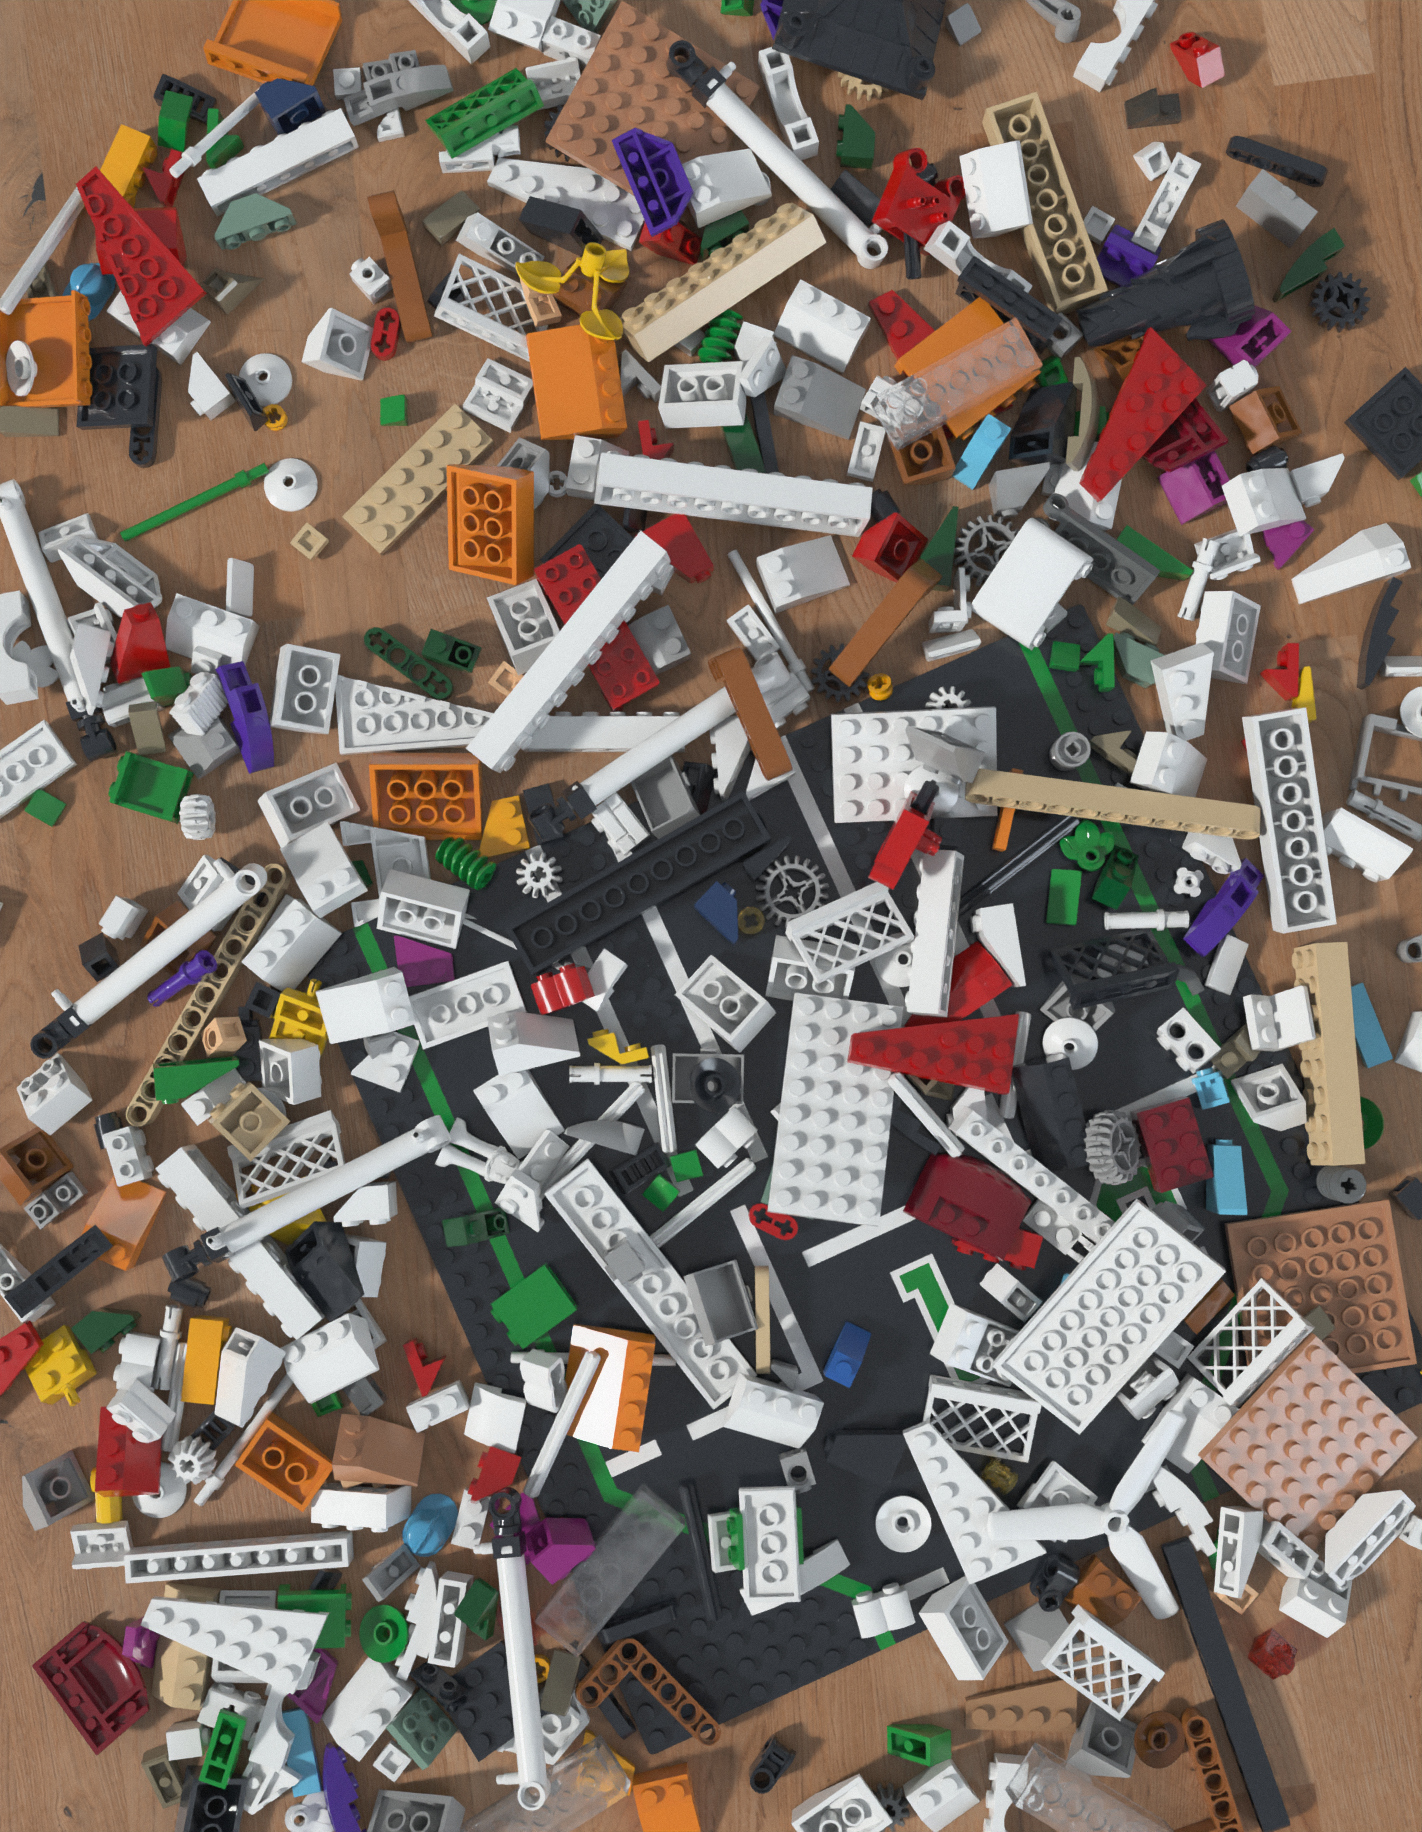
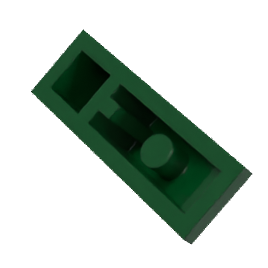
(941, 550)

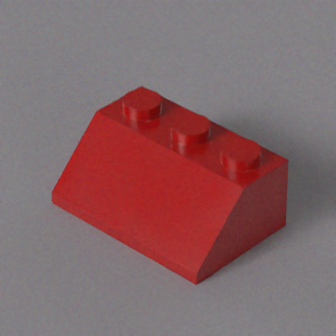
(164, 223)
(125, 1463)

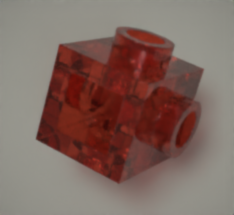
(1272, 1654)

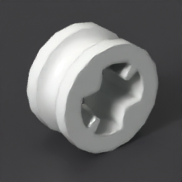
(563, 479)

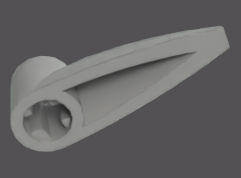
(1061, 15)
(611, 1134)

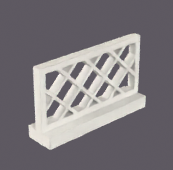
(482, 325)
(834, 914)
(293, 1136)
(1262, 1364)
(986, 1396)
(1120, 1649)

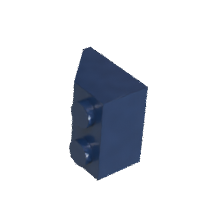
(289, 104)
(720, 910)

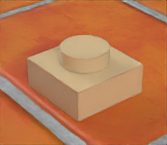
(309, 541)

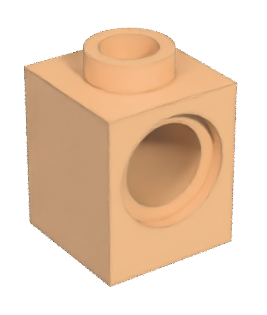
(223, 1036)

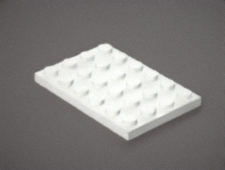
(876, 758)

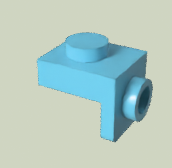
(1210, 1088)

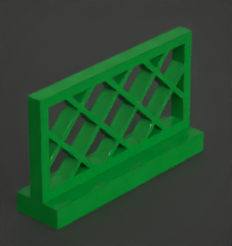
(492, 117)

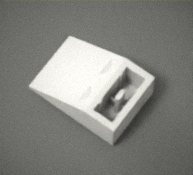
(972, 1342)
(244, 1375)

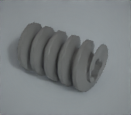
(1341, 1183)

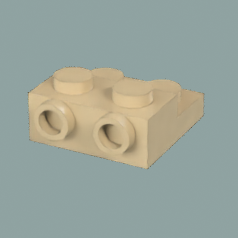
(248, 1120)

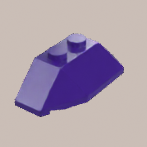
(654, 177)

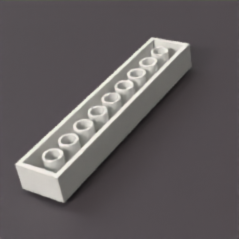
(732, 494)
(570, 653)

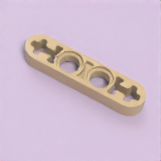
(762, 1318)

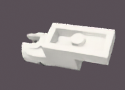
(483, 154)

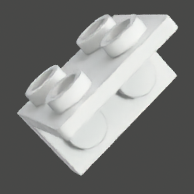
(953, 618)
(1279, 1019)

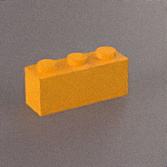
(126, 159)
(203, 1357)

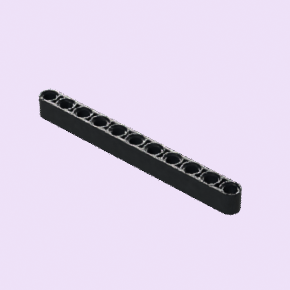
(1225, 1685)

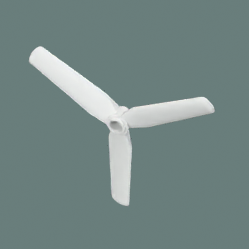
(1088, 1520)

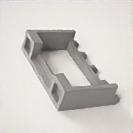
(1383, 725)

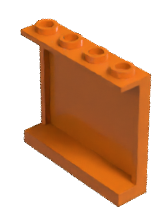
(275, 39)
(959, 331)
(59, 344)

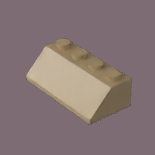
(180, 1671)

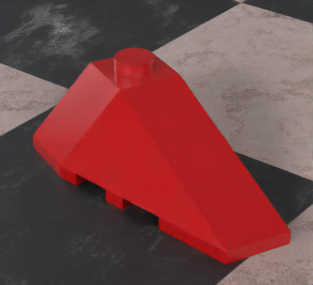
(973, 983)

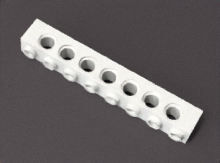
(1031, 1174)
(239, 1557)

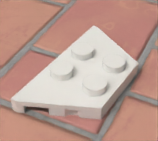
(557, 1731)

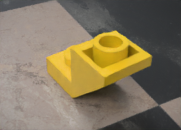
(608, 1045)

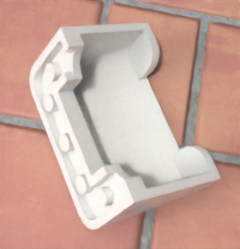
(1030, 582)

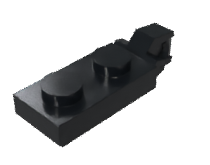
(249, 1052)

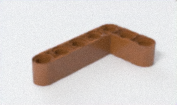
(401, 265)
(884, 621)
(752, 712)
(653, 1684)
(1204, 1766)

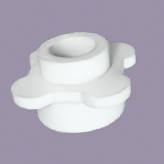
(1181, 885)

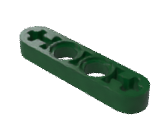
(407, 666)

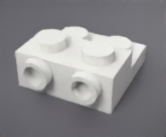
(1054, 1489)

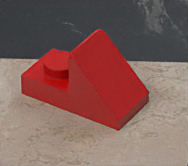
(165, 184)
(648, 438)
(1285, 680)
(423, 1372)

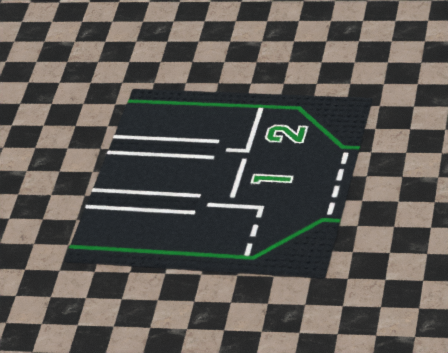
(880, 1278)

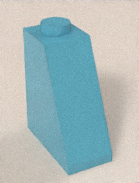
(981, 451)
(1227, 1188)

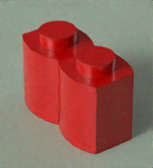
(563, 989)

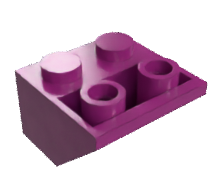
(1253, 338)
(1195, 487)
(559, 1546)

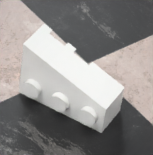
(1184, 689)
(360, 1506)

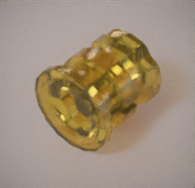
(748, 912)
(995, 1471)

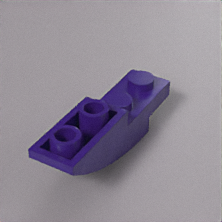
(250, 716)
(1225, 909)
(339, 1791)

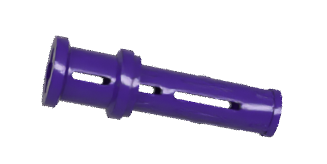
(189, 973)

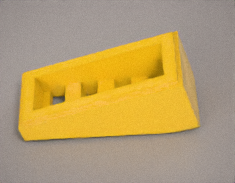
(1305, 694)

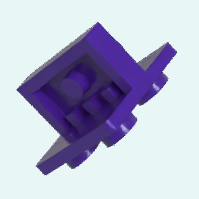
(1122, 259)

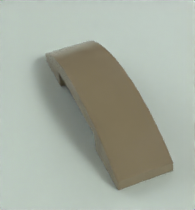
(1081, 446)

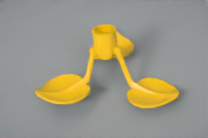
(595, 262)

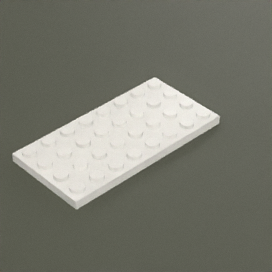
(832, 1114)
(1108, 1316)

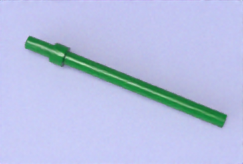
(241, 479)

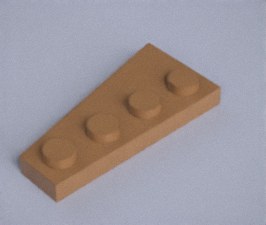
(1034, 1708)

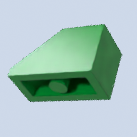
(166, 684)
(919, 1743)

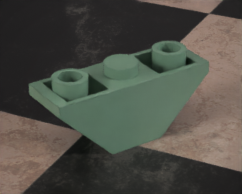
(252, 220)
(1135, 659)

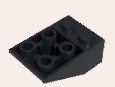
(1044, 426)
(326, 1268)

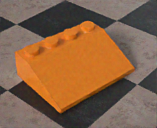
(576, 384)
(491, 522)
(428, 794)
(618, 1391)

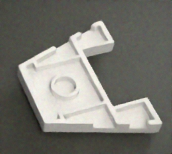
(390, 851)

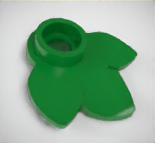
(1085, 842)

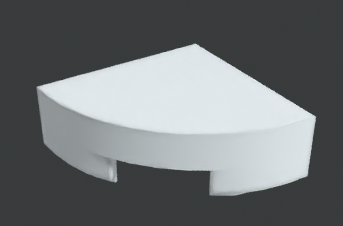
(391, 126)

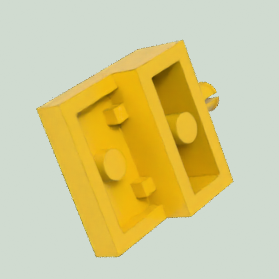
(300, 1016)
(60, 1368)

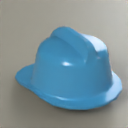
(90, 282)
(430, 1525)

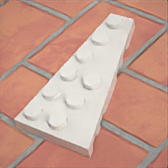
(604, 203)
(394, 720)
(964, 1506)
(248, 1637)

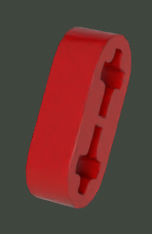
(391, 335)
(769, 1227)

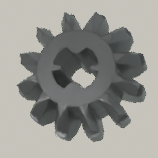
(896, 1801)

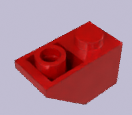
(1198, 59)
(673, 243)
(496, 1473)

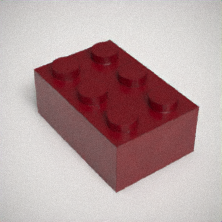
(1171, 1144)

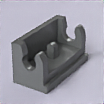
(365, 1395)

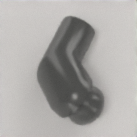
(1190, 977)

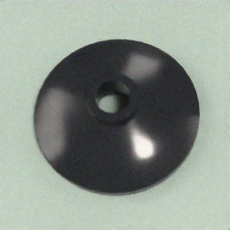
(725, 1082)

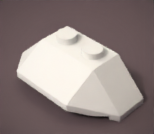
(110, 574)
(1365, 1533)

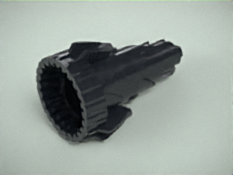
(1196, 287)

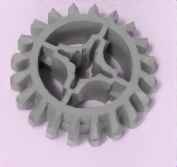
(985, 541)
(781, 871)
(1112, 1147)

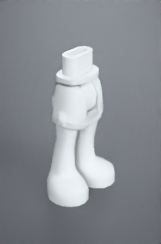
(499, 1163)

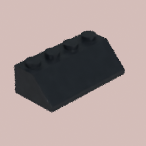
(1051, 1112)
(210, 1807)

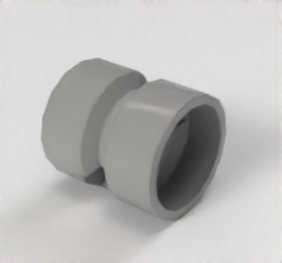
(1069, 751)

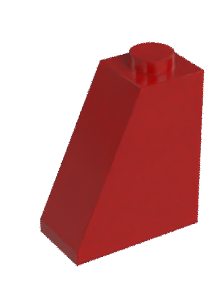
(682, 547)
(138, 644)

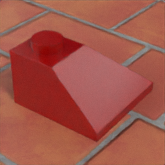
(890, 547)

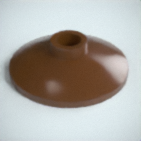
(1169, 1741)

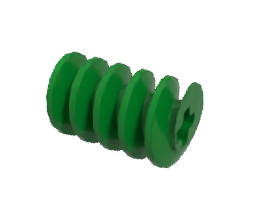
(719, 337)
(465, 862)

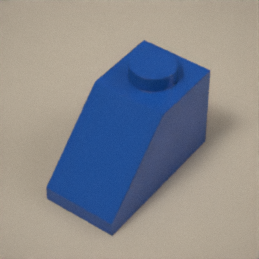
(847, 1354)

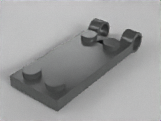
(1114, 565)

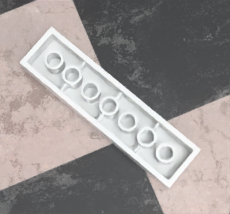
(1290, 820)
(261, 1262)

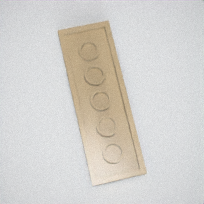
(416, 479)

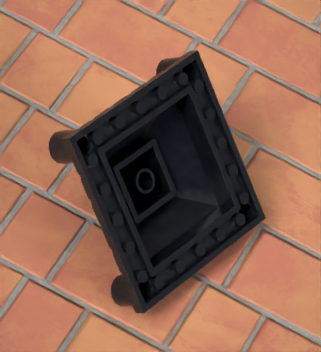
(867, 39)

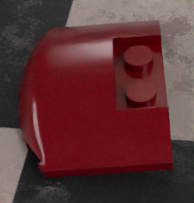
(1186, 439)
(969, 1202)
(94, 1684)

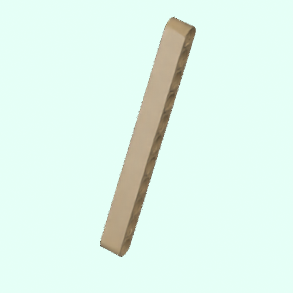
(1114, 804)
(220, 986)

